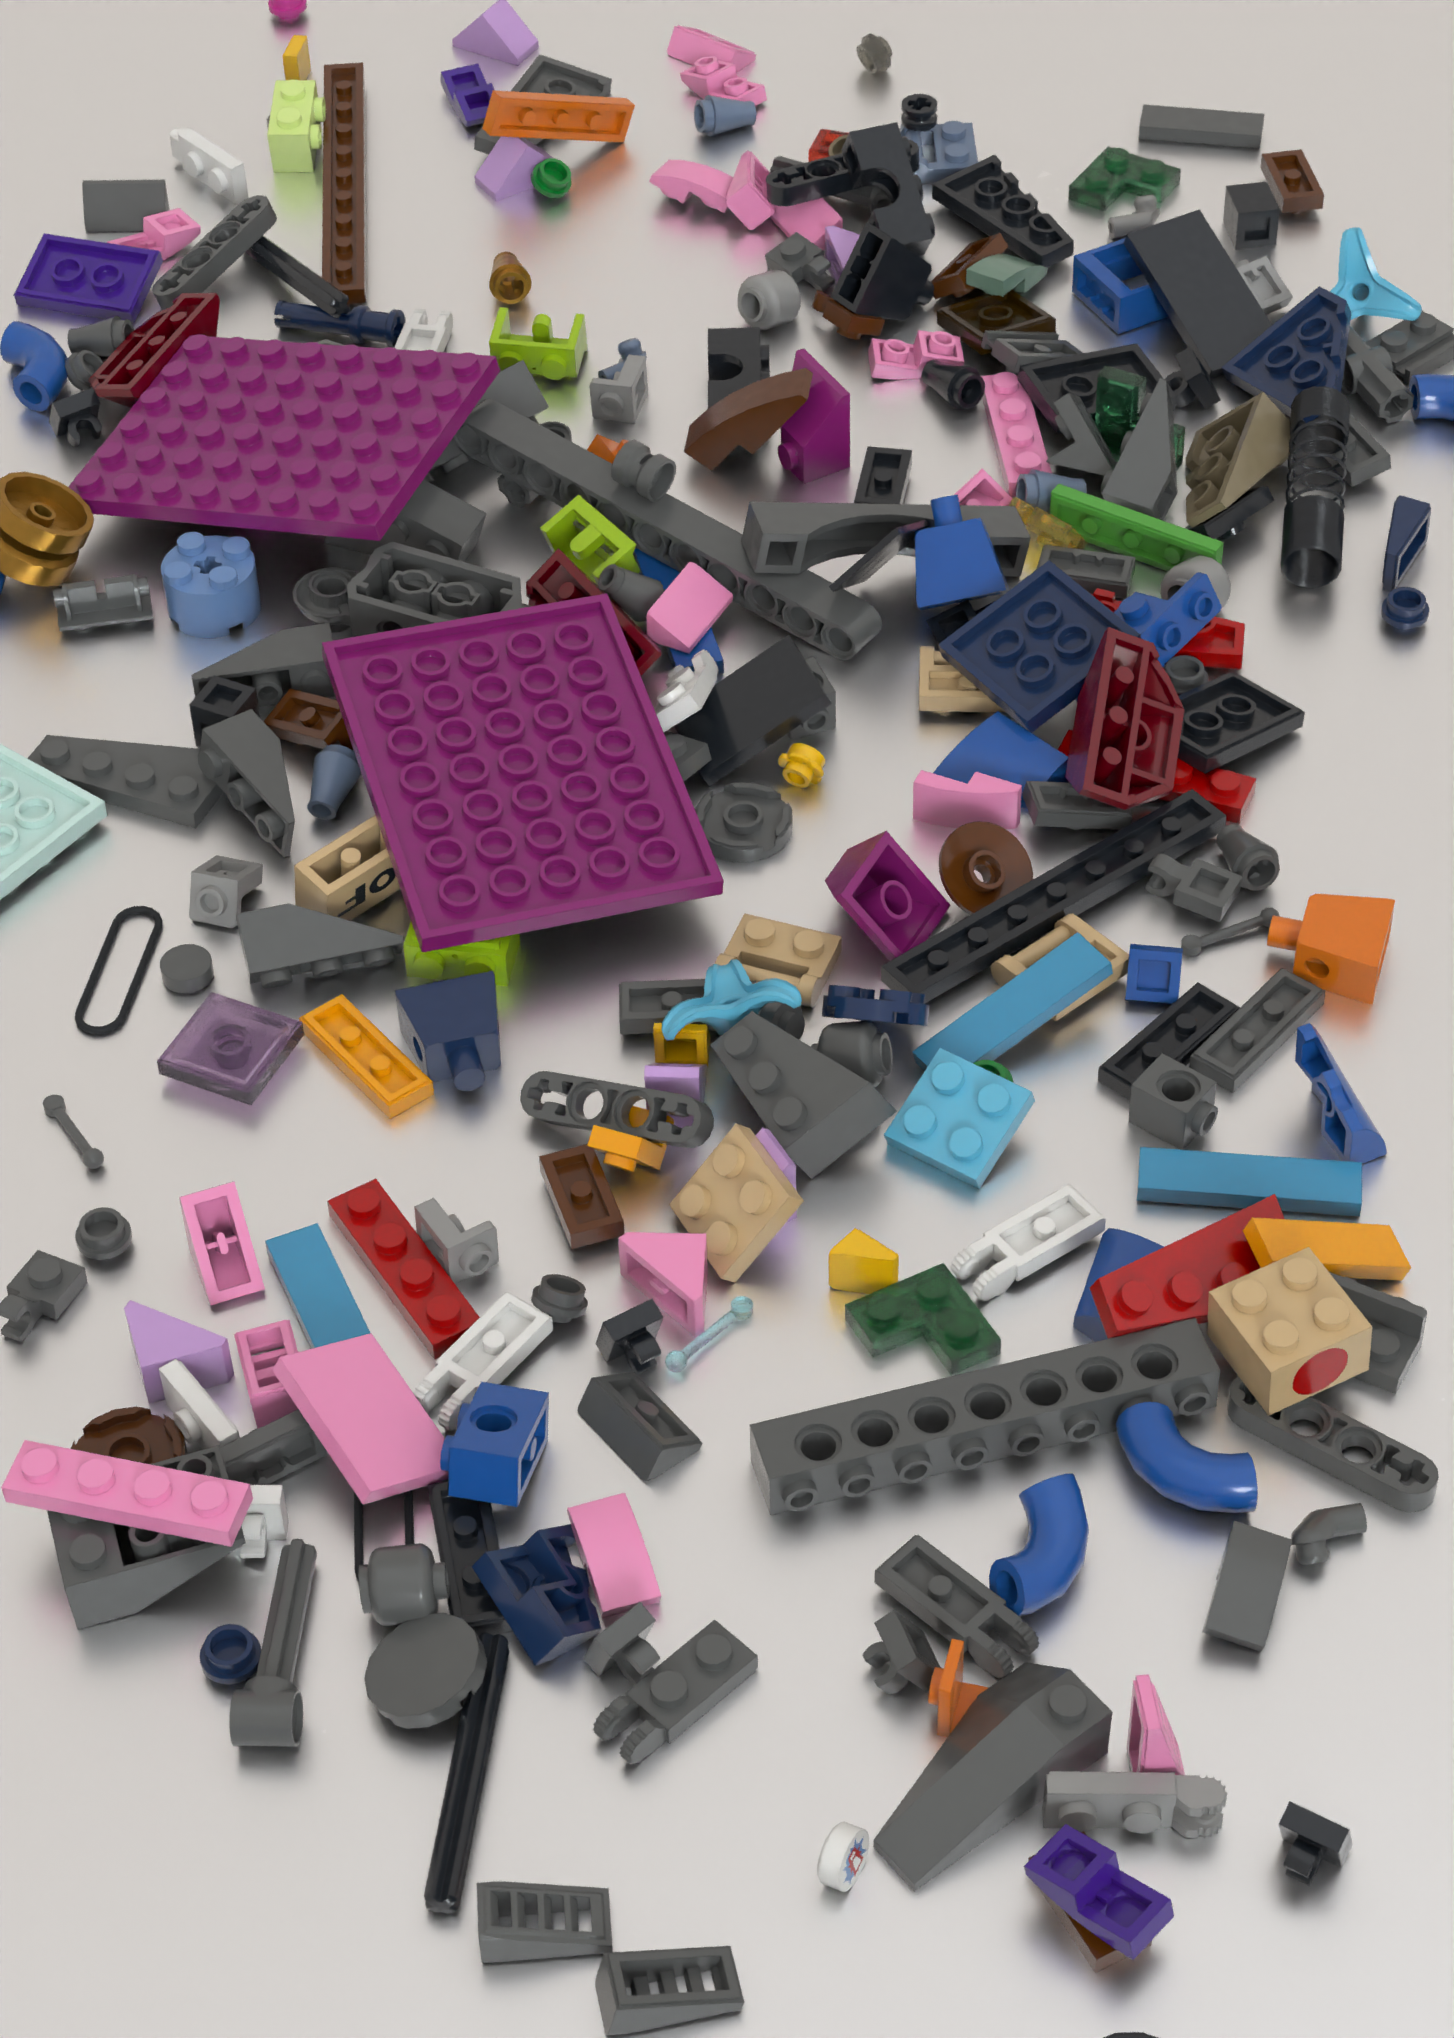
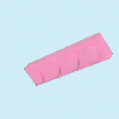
(1013, 428)
(128, 1493)

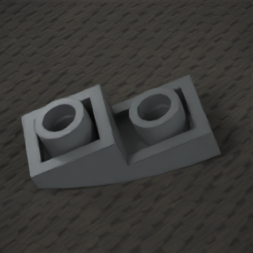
(1247, 1586)

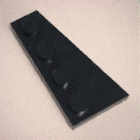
(996, 205)

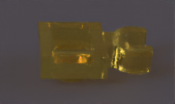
(1048, 527)

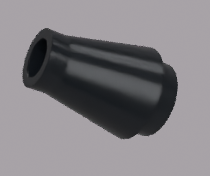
(954, 383)

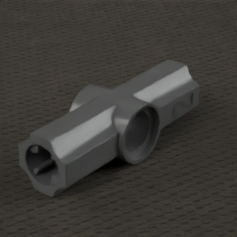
(1372, 377)

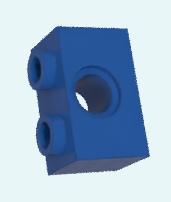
(496, 1444)

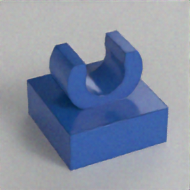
(1153, 973)

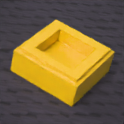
(297, 59)

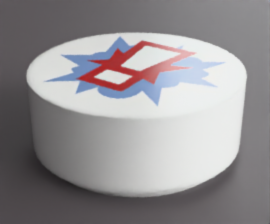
(843, 1856)

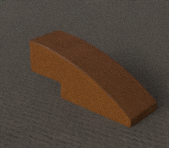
(747, 417)

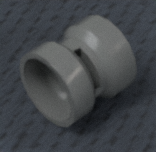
(647, 472)

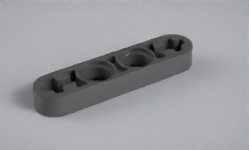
(216, 250)
(616, 1107)
(1337, 1434)

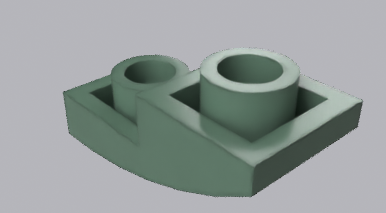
(1004, 272)

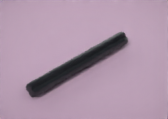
(299, 277)
(466, 1782)

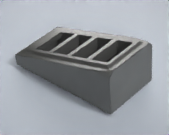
(523, 1943)
(649, 2011)

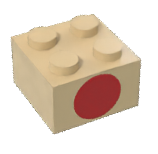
(1289, 1330)

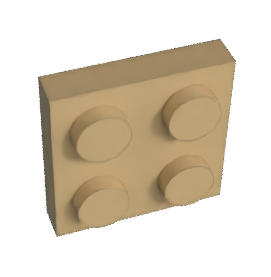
(737, 1202)

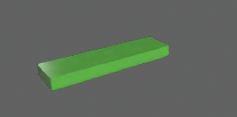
(1130, 531)

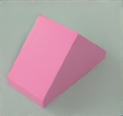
(220, 1243)
(670, 1271)

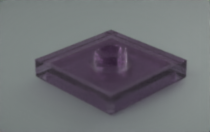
(230, 1048)

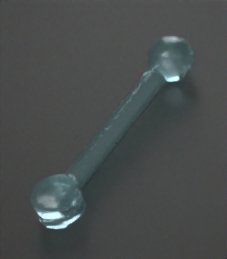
(740, 1310)

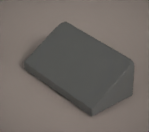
(122, 204)
(637, 1424)

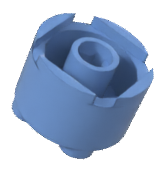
(211, 584)

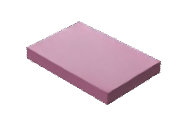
(364, 1417)

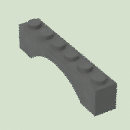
(803, 534)

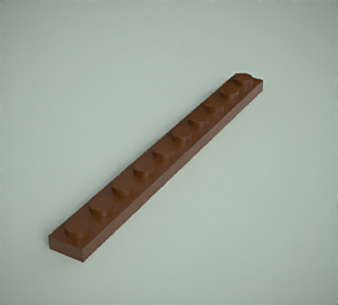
(344, 181)

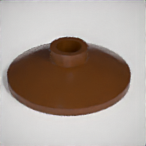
(990, 852)

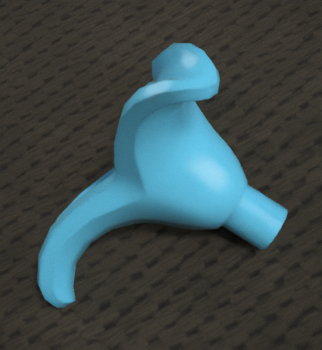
(1363, 286)
(728, 999)

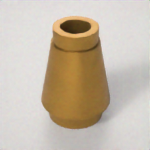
(509, 277)

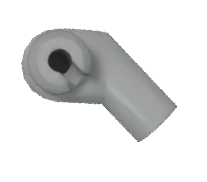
(1145, 216)

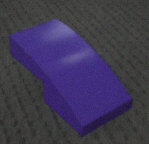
(467, 93)
(1094, 1891)

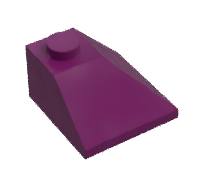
(818, 433)
(887, 895)

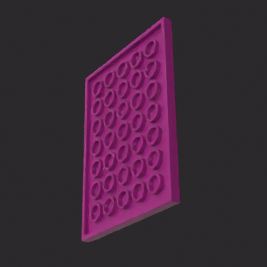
(284, 435)
(518, 772)

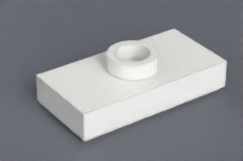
(194, 1409)

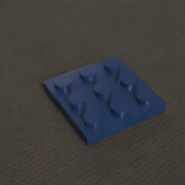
(1033, 645)

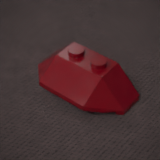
(152, 346)
(563, 580)
(1125, 725)

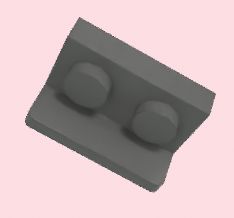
(1395, 1333)

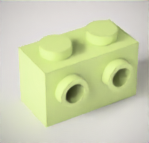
(295, 125)

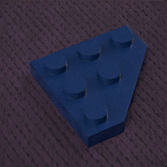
(1296, 352)

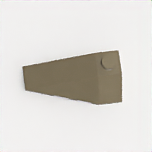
(1234, 456)

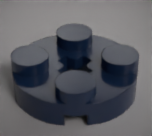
(892, 1006)

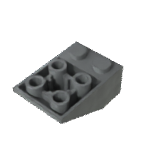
(123, 1568)

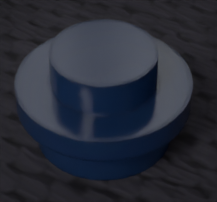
(1405, 608)
(230, 1654)

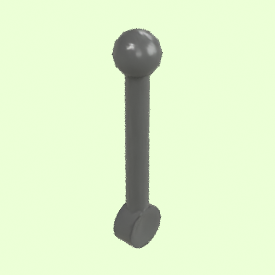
(1193, 944)
(55, 1107)

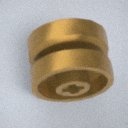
(40, 528)

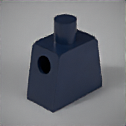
(453, 1028)

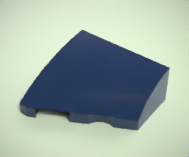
(541, 1593)

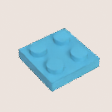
(959, 1118)

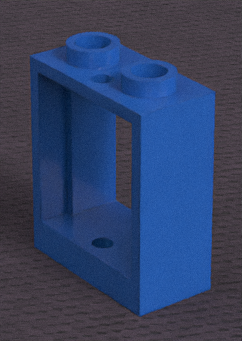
(1100, 286)

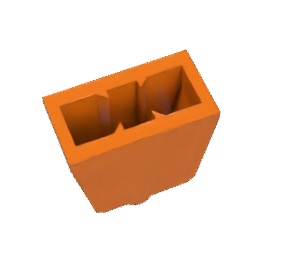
(1338, 943)

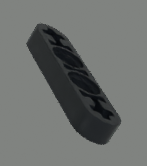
(816, 179)

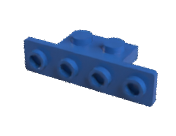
(1172, 621)

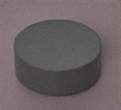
(186, 968)

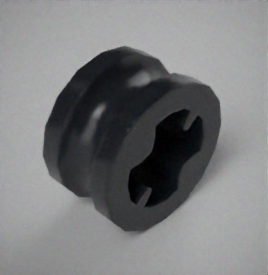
(919, 112)

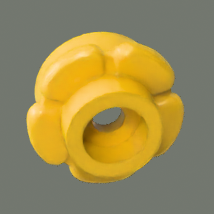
(802, 765)

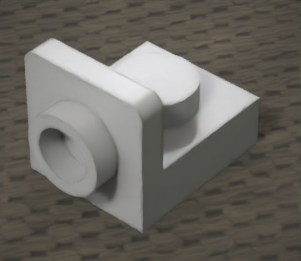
(1264, 284)
(624, 395)
(219, 888)
(457, 1250)

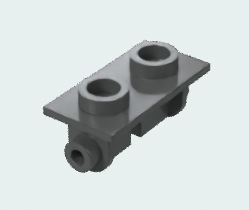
(81, 607)

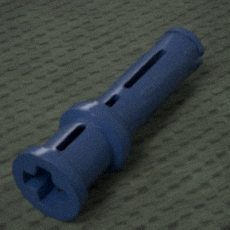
(359, 324)

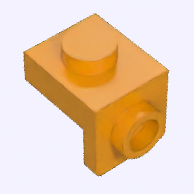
(627, 1150)

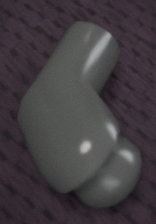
(1325, 1524)

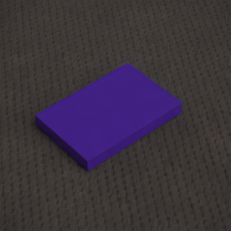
(88, 277)

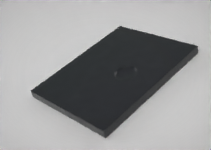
(878, 555)

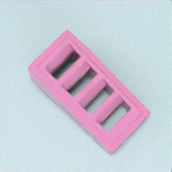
(748, 192)
(265, 1391)
(1150, 1735)

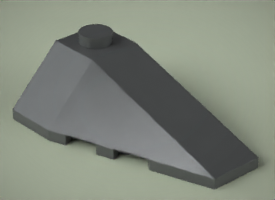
(994, 1768)

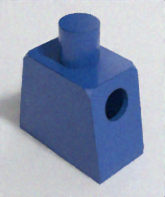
(955, 559)

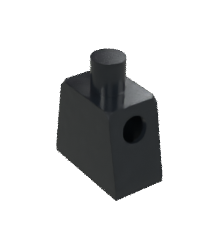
(883, 277)

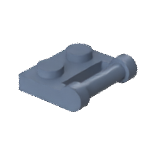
(952, 148)

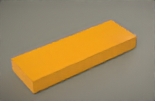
(366, 1056)
(1343, 1248)

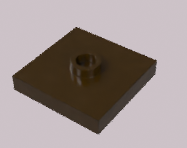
(994, 313)

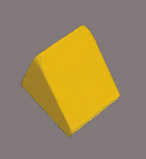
(688, 1047)
(862, 1264)

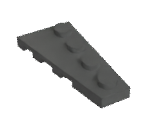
(551, 77)
(134, 775)

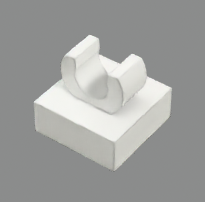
(264, 1520)

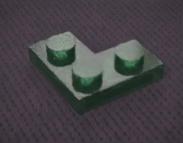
(1121, 172)
(1118, 409)
(930, 1308)

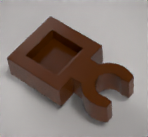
(847, 322)

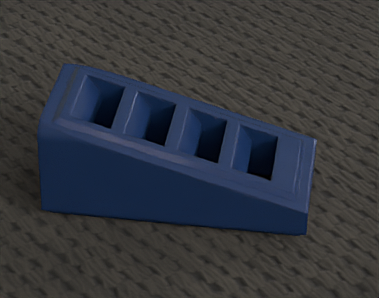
(1405, 539)

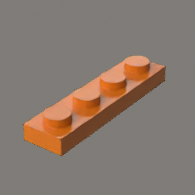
(558, 116)

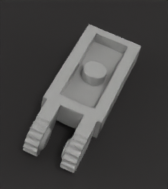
(1134, 1802)

